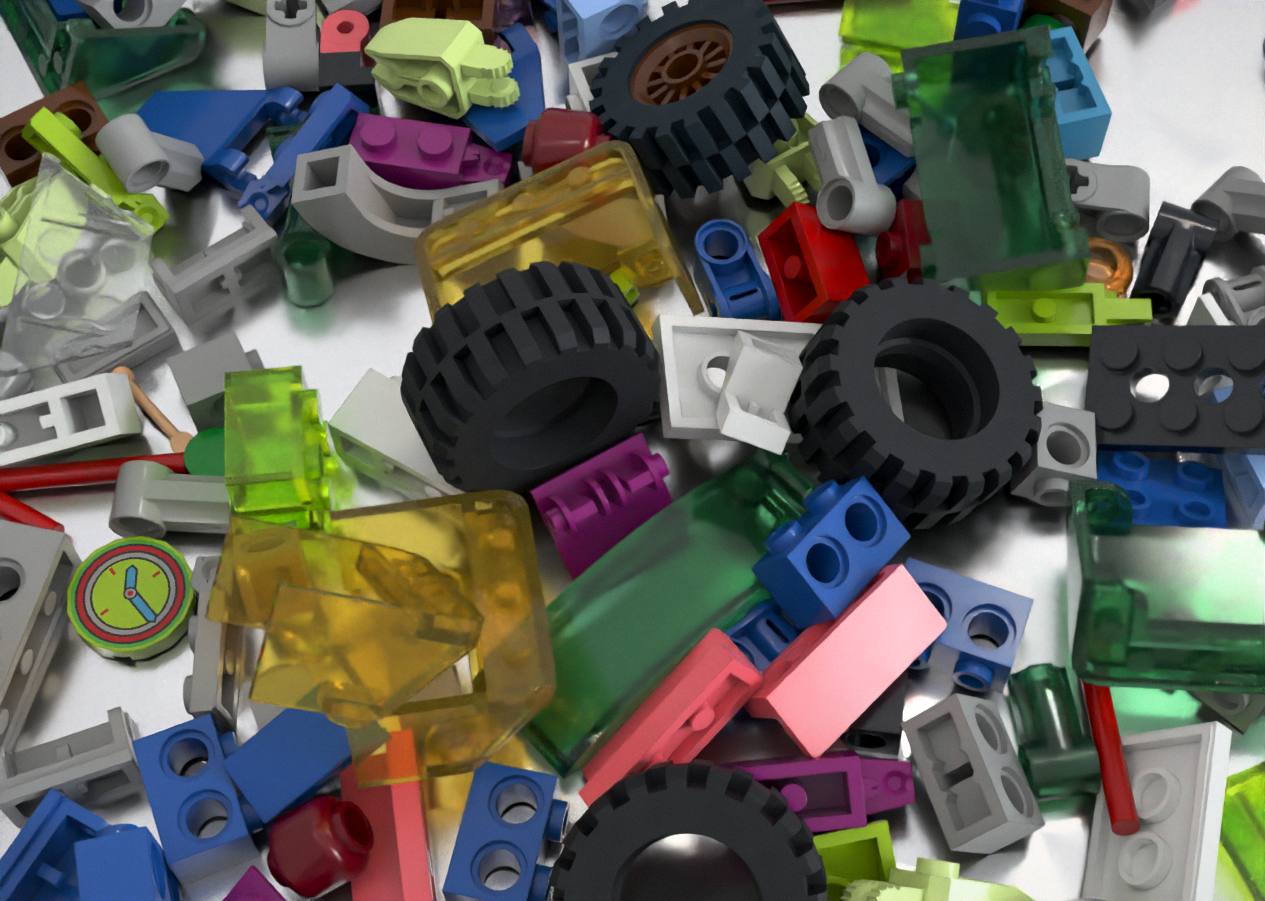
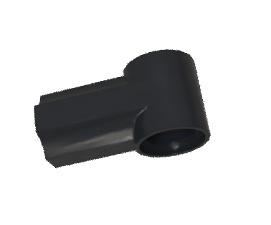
(1175, 250)

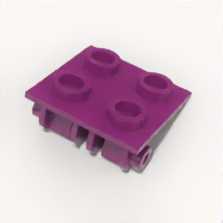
(602, 501)

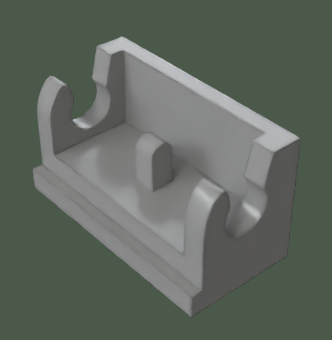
(220, 270)
(77, 765)

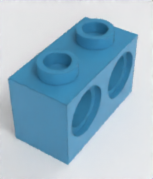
(1079, 101)

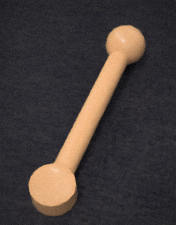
(178, 439)

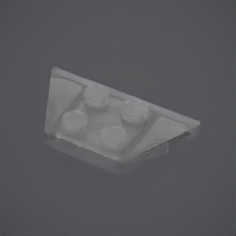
(75, 275)

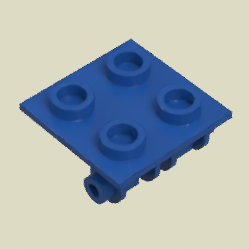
(1165, 489)

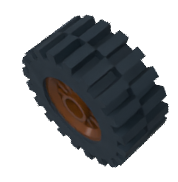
(701, 93)

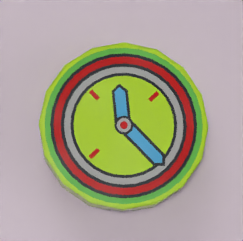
(131, 598)

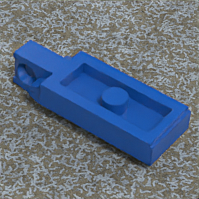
(328, 126)

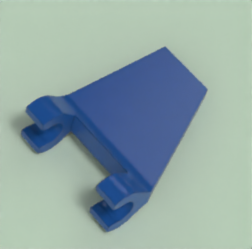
(221, 124)
(507, 125)

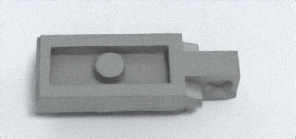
(217, 656)

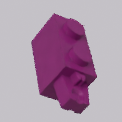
(426, 153)
(836, 787)

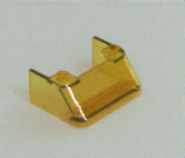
(579, 211)
(490, 556)
(342, 617)

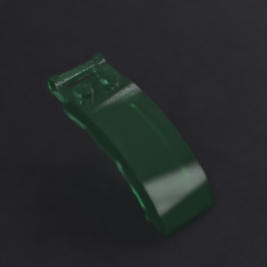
(655, 600)

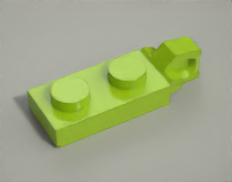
(63, 138)
(1066, 314)

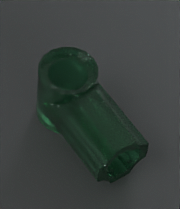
(304, 261)
(1052, 747)

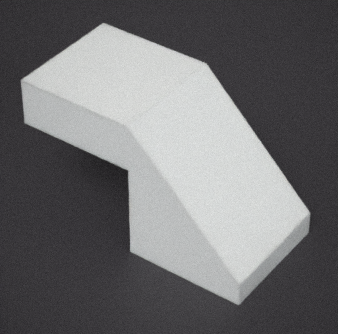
(757, 392)

